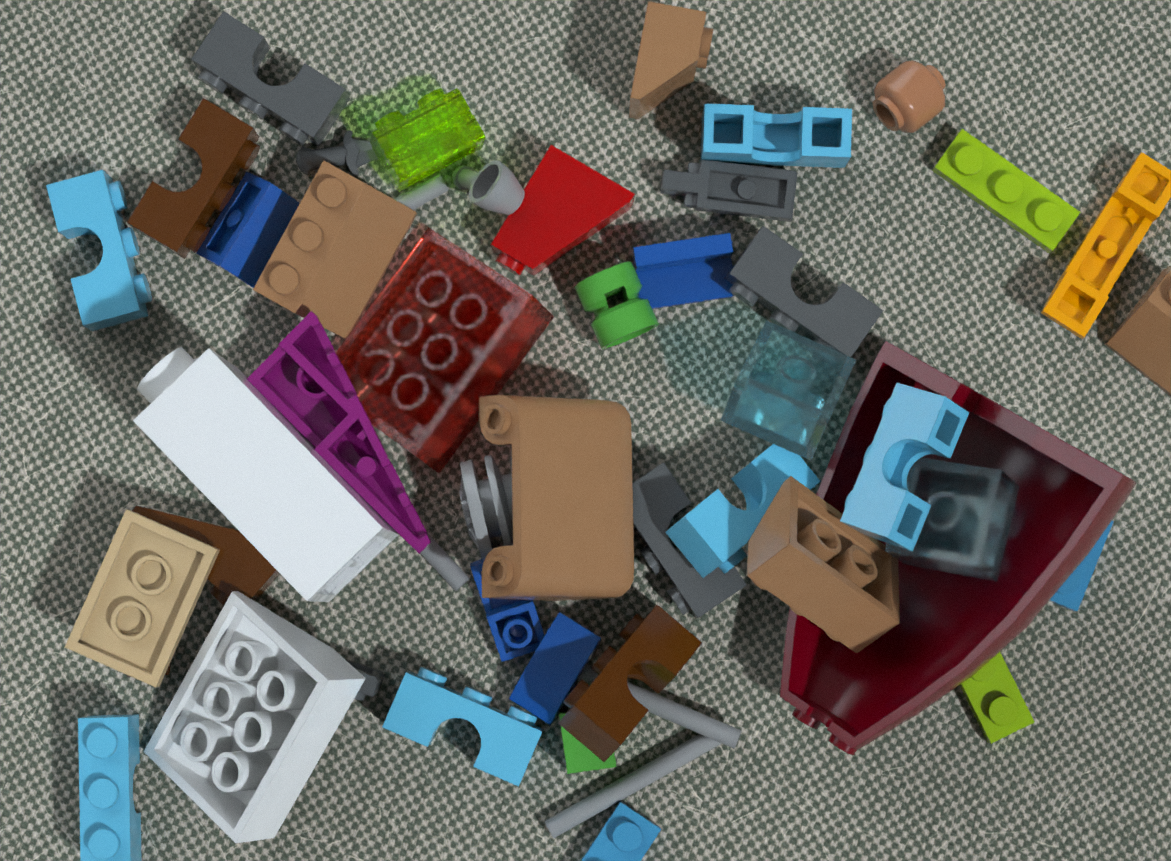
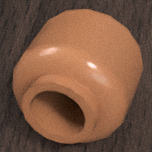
(909, 96)

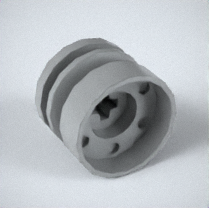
(487, 504)

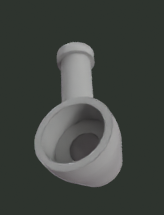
(491, 188)

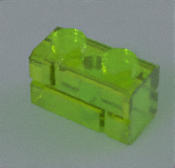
(426, 138)

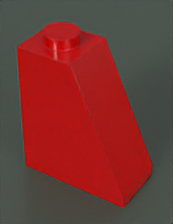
(559, 211)

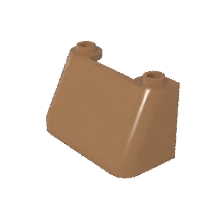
(566, 498)

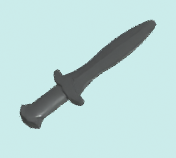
(352, 153)

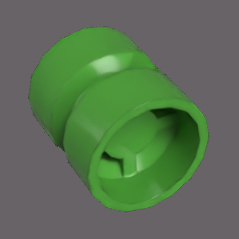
(624, 320)

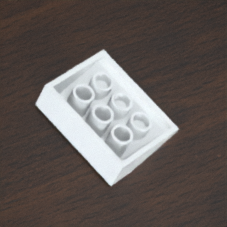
(252, 718)

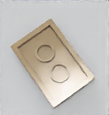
(142, 598)

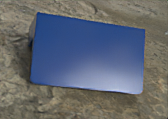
(249, 228)
(684, 270)

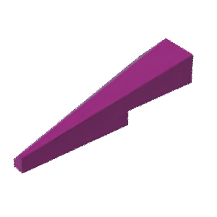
(319, 400)

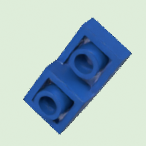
(511, 621)
(555, 668)

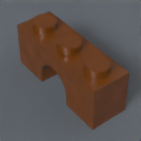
(181, 217)
(605, 710)

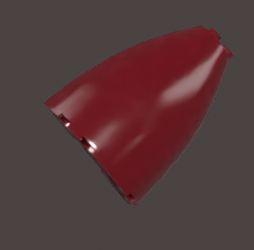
(948, 619)

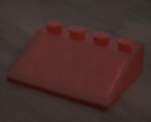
(436, 345)

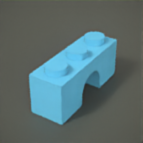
(796, 139)
(114, 289)
(910, 428)
(717, 530)
(505, 737)
(106, 772)

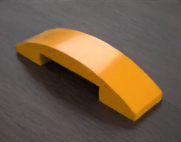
(1109, 246)

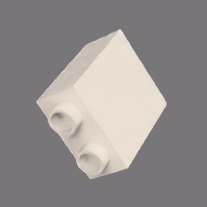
(260, 473)

